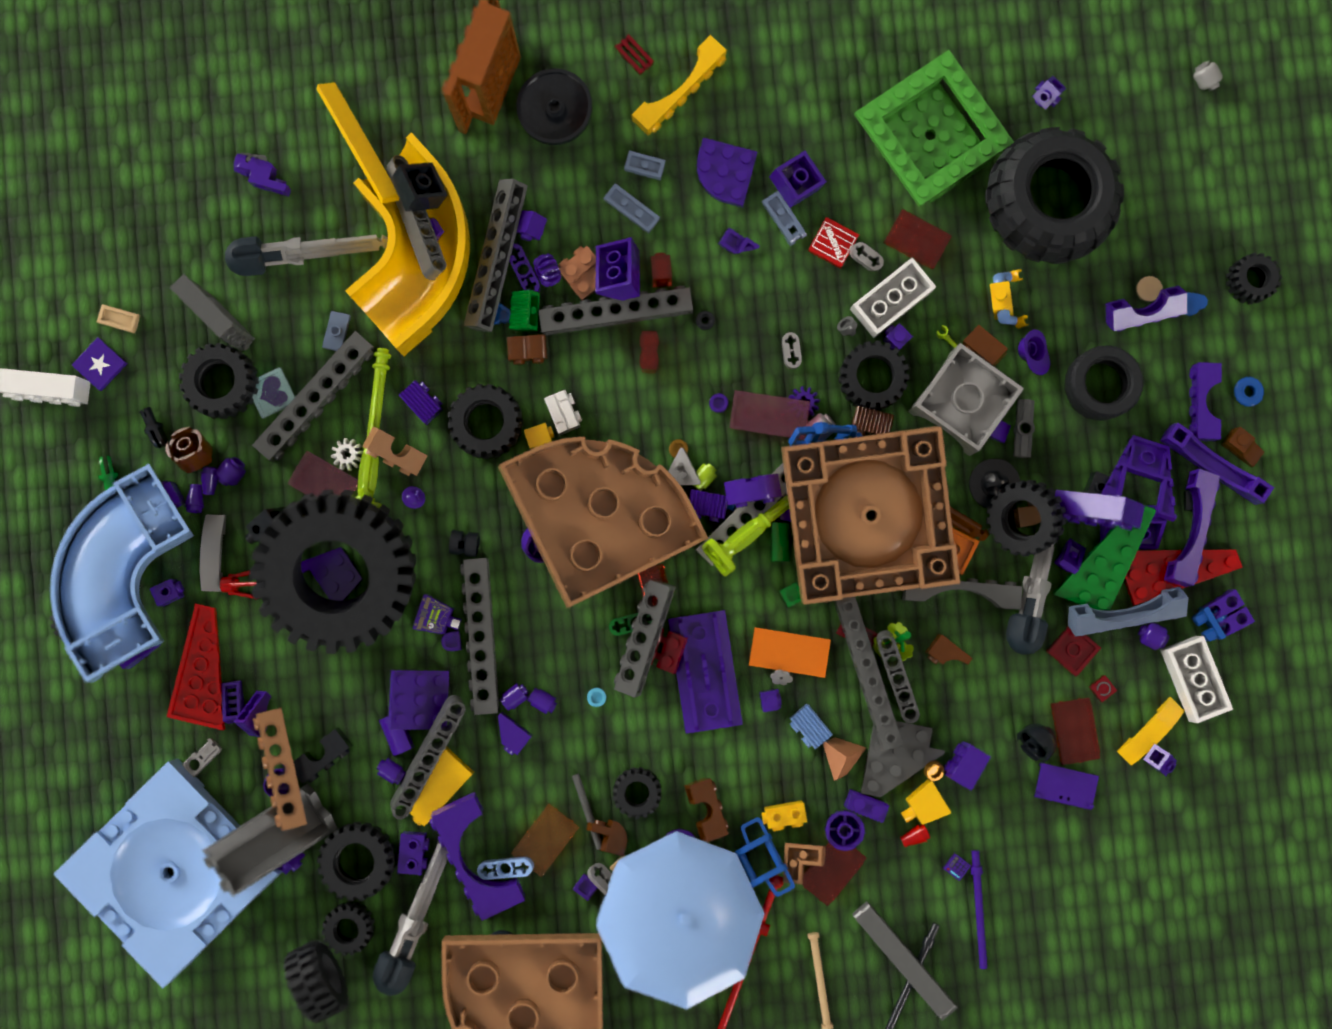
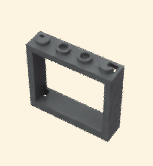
(212, 313)

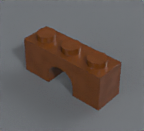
(714, 824)

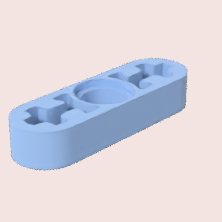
(500, 874)

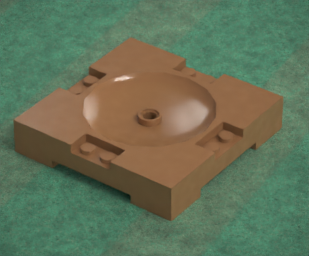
(905, 542)

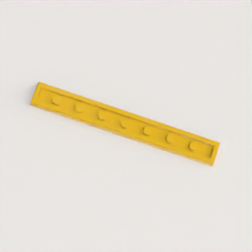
(358, 142)

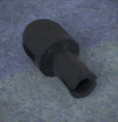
(153, 428)

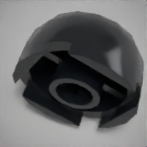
(1038, 741)

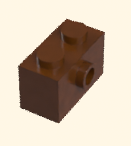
(985, 346)

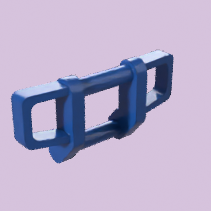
(813, 432)
(741, 853)

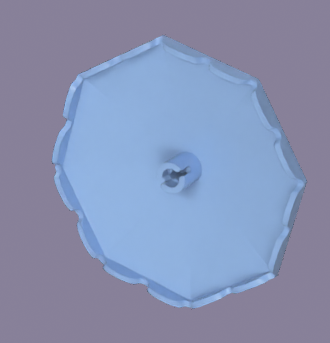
(680, 920)

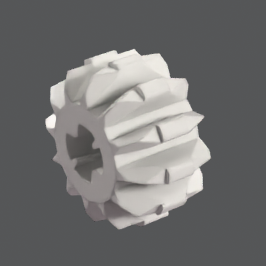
(348, 447)

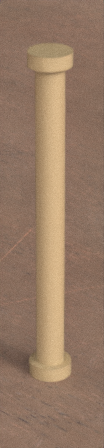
(827, 1024)

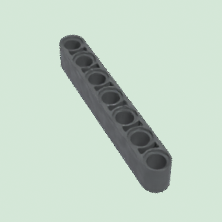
(420, 232)
(427, 748)
(905, 960)

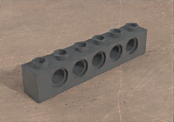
(664, 594)

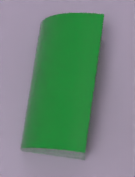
(780, 542)

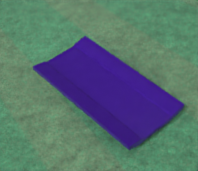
(705, 668)

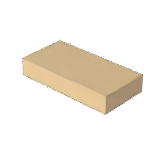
(118, 318)

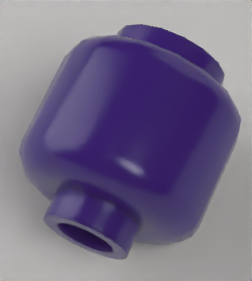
(231, 471)
(1153, 635)

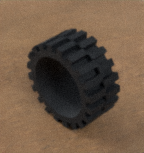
(853, 389)

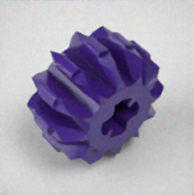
(547, 270)
(807, 397)

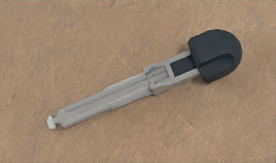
(250, 256)
(1027, 629)
(395, 966)

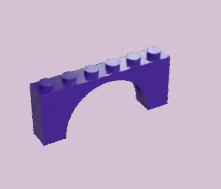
(487, 895)

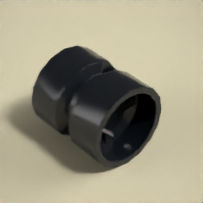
(471, 543)

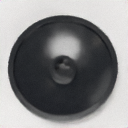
(554, 106)

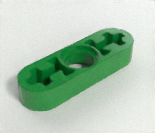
(621, 620)

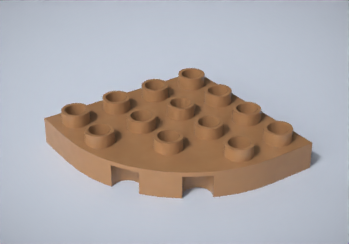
(599, 512)
(523, 981)

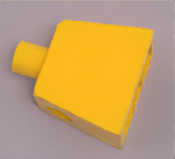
(925, 804)

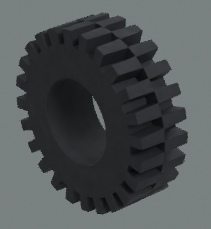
(302, 609)

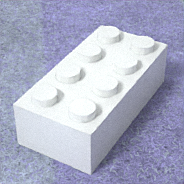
(892, 297)
(44, 387)
(1196, 679)

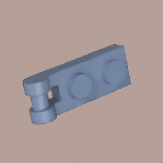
(784, 217)

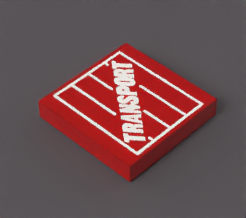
(833, 242)

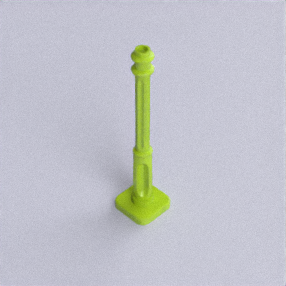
(369, 465)
(722, 554)

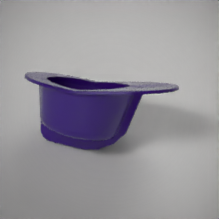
(1034, 351)

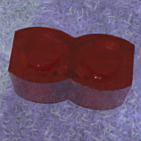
(649, 346)

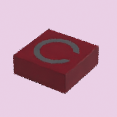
(1102, 688)

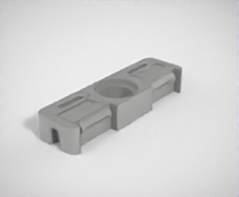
(204, 756)

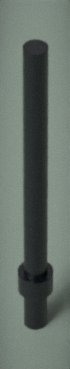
(928, 942)

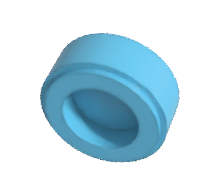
(596, 697)

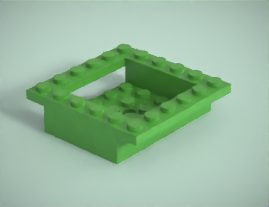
(919, 105)

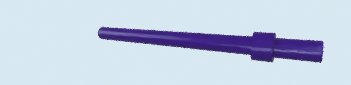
(977, 871)

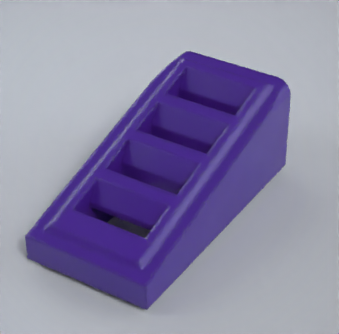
(226, 710)

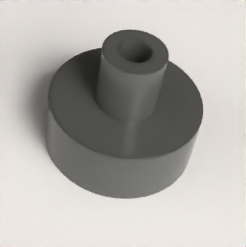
(847, 326)

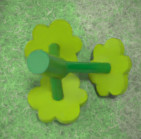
(900, 635)

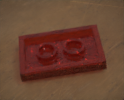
(917, 239)

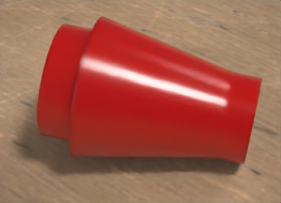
(916, 835)

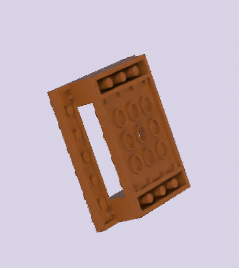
(484, 65)

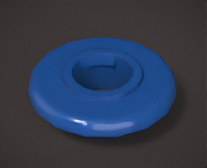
(1255, 385)

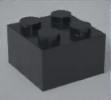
(418, 186)

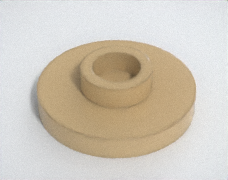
(1148, 288)

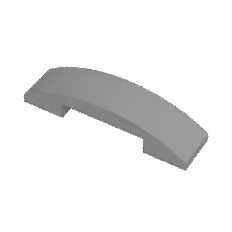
(211, 552)

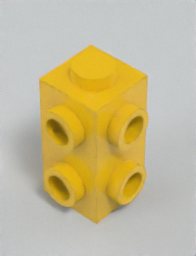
(784, 814)

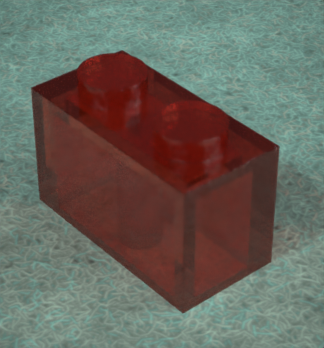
(661, 270)

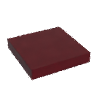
(1073, 651)

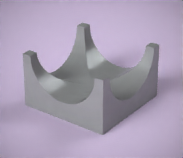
(967, 398)

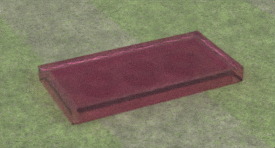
(768, 414)

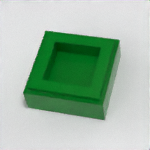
(791, 594)

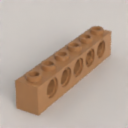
(297, 816)

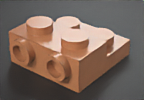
(580, 272)

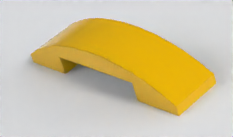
(1152, 732)

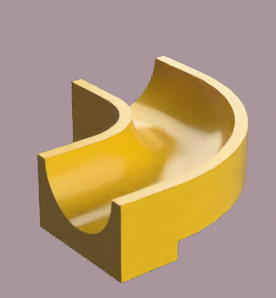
(395, 289)

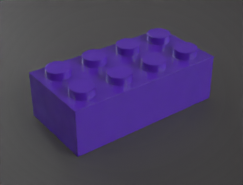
(1101, 509)

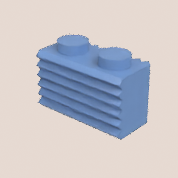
(810, 726)

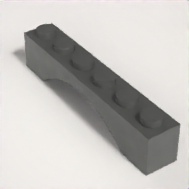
(1001, 596)

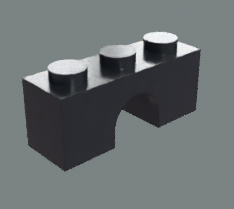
(335, 746)

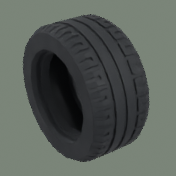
(1125, 366)

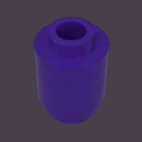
(514, 696)
(542, 701)
(390, 771)

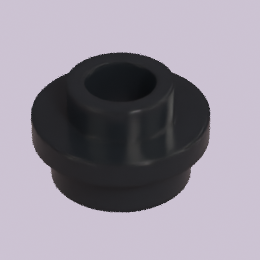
(705, 314)

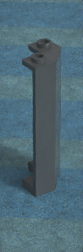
(261, 847)

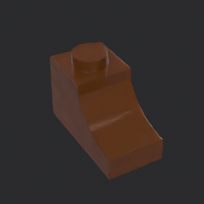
(1243, 446)
(944, 650)

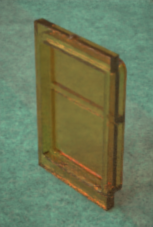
(546, 839)

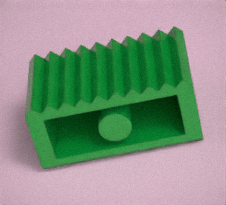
(524, 310)

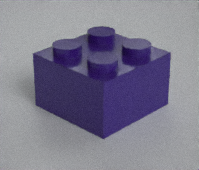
(797, 179)
(966, 765)

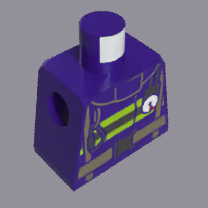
(435, 616)

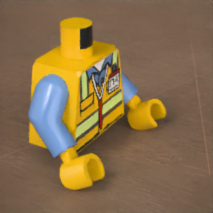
(1002, 299)

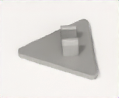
(683, 469)

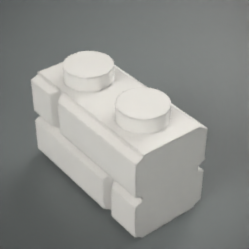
(562, 412)

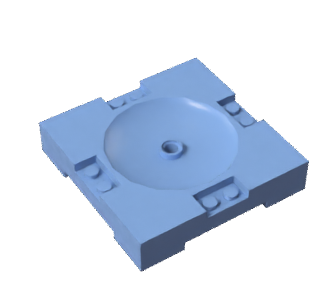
(127, 881)

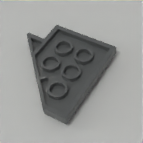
(892, 767)

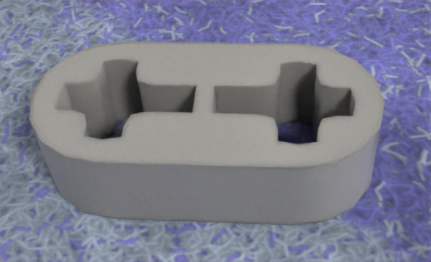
(869, 253)
(787, 351)
(601, 881)

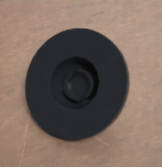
(989, 478)

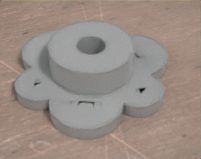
(781, 677)

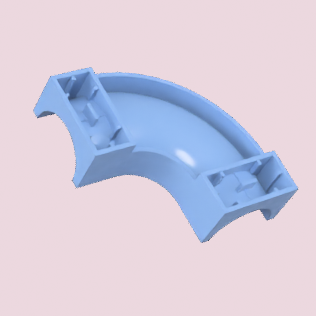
(101, 572)

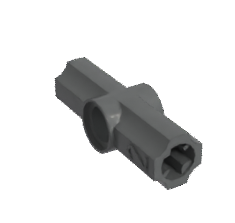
(1022, 440)

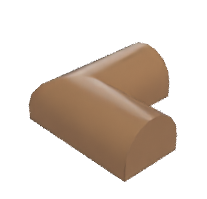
(799, 855)

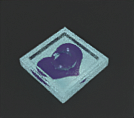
(273, 393)

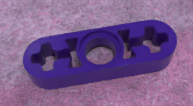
(521, 254)

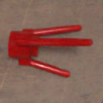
(231, 584)

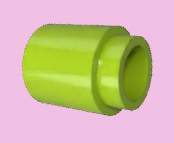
(706, 475)

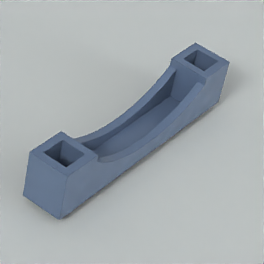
(1168, 605)

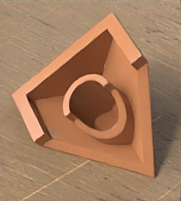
(842, 756)

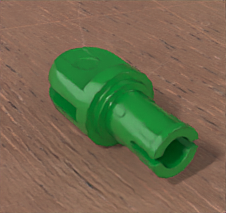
(108, 479)

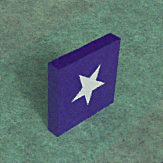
(99, 364)

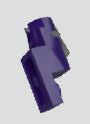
(260, 173)

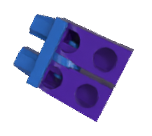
(1223, 616)

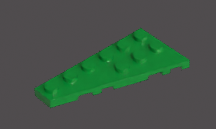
(1105, 567)

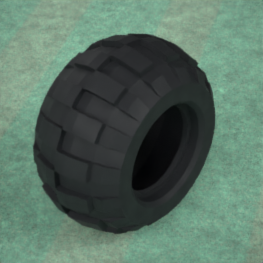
(1026, 226)

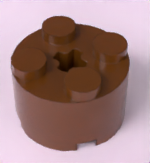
(189, 449)

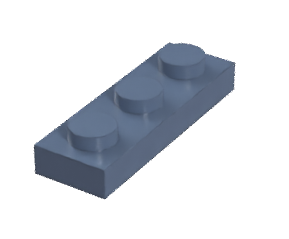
(631, 208)

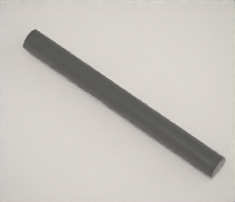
(586, 808)

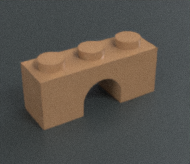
(380, 444)

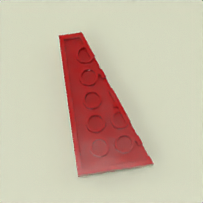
(1149, 567)
(198, 680)

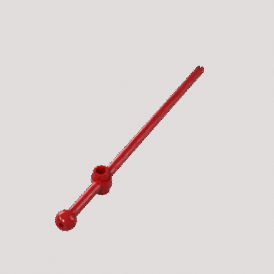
(777, 882)

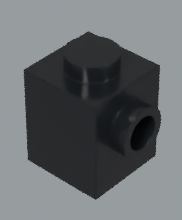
(1096, 483)

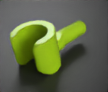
(945, 336)

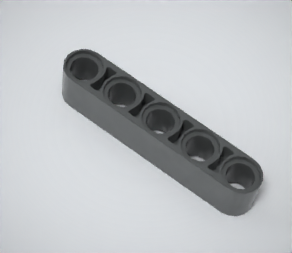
(899, 685)

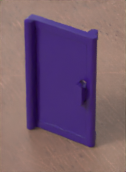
(1061, 784)

